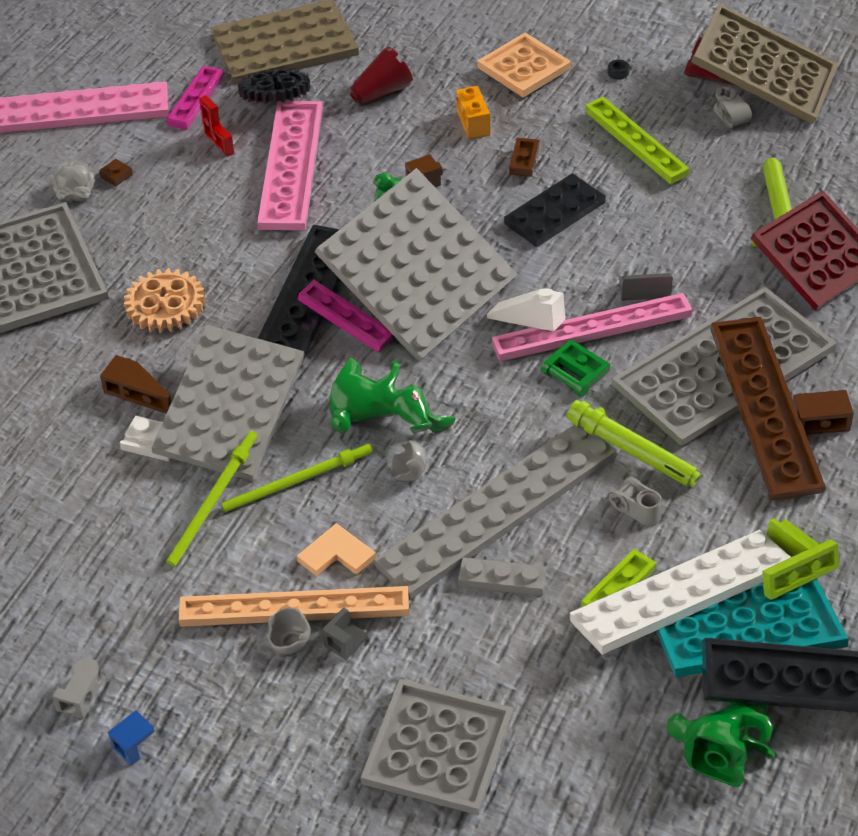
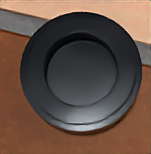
(618, 69)

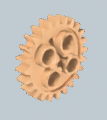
(164, 300)

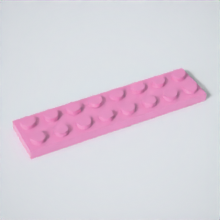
(84, 107)
(290, 166)

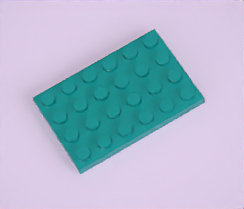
(793, 618)

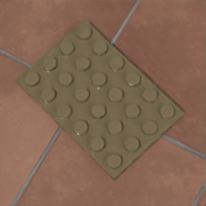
(285, 40)
(765, 63)

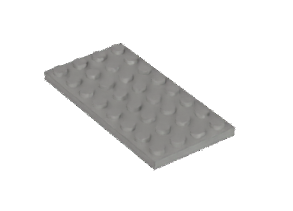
(686, 383)

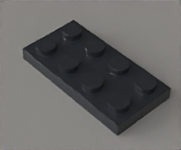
(554, 210)

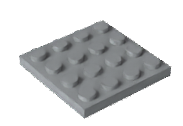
(438, 746)

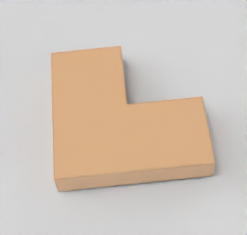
(333, 546)

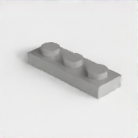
(502, 576)

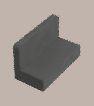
(645, 286)

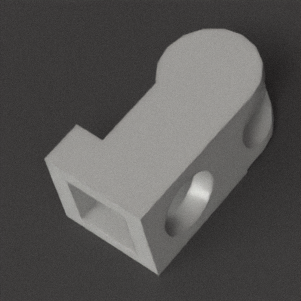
(81, 689)

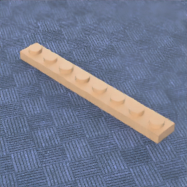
(312, 604)

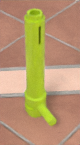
(776, 188)
(597, 423)

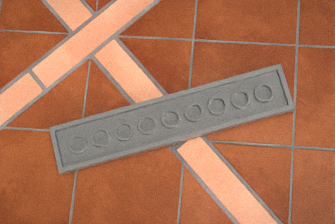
(494, 510)

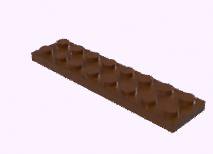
(767, 409)

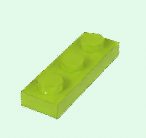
(800, 569)
(629, 571)

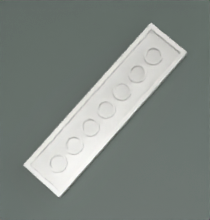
(677, 592)

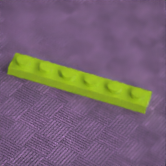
(637, 140)

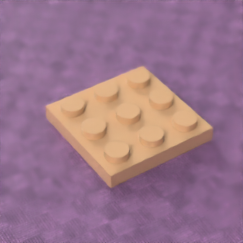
(524, 64)

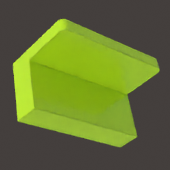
(789, 537)

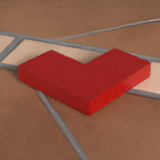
(213, 128)

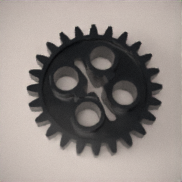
(273, 86)

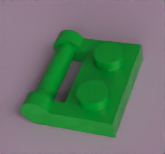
(580, 362)

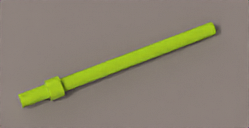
(238, 457)
(343, 459)

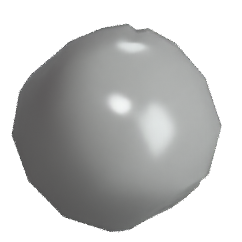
(410, 463)
(288, 631)

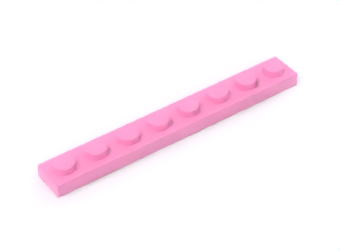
(592, 326)

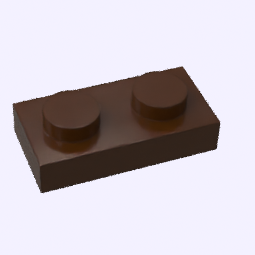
(524, 157)

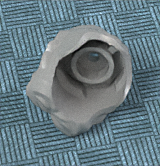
(73, 182)

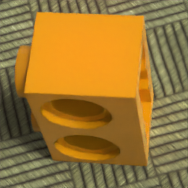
(473, 112)

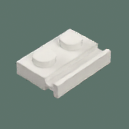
(141, 437)

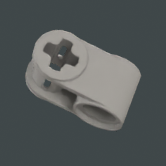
(731, 107)
(638, 502)

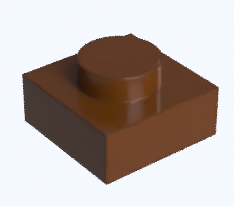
(115, 172)

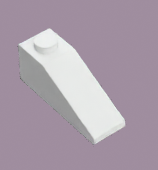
(534, 309)

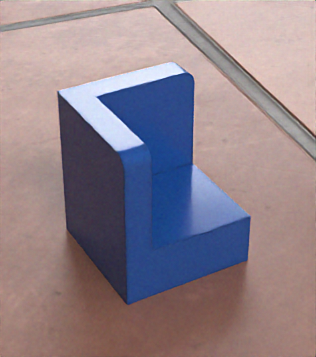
(128, 735)

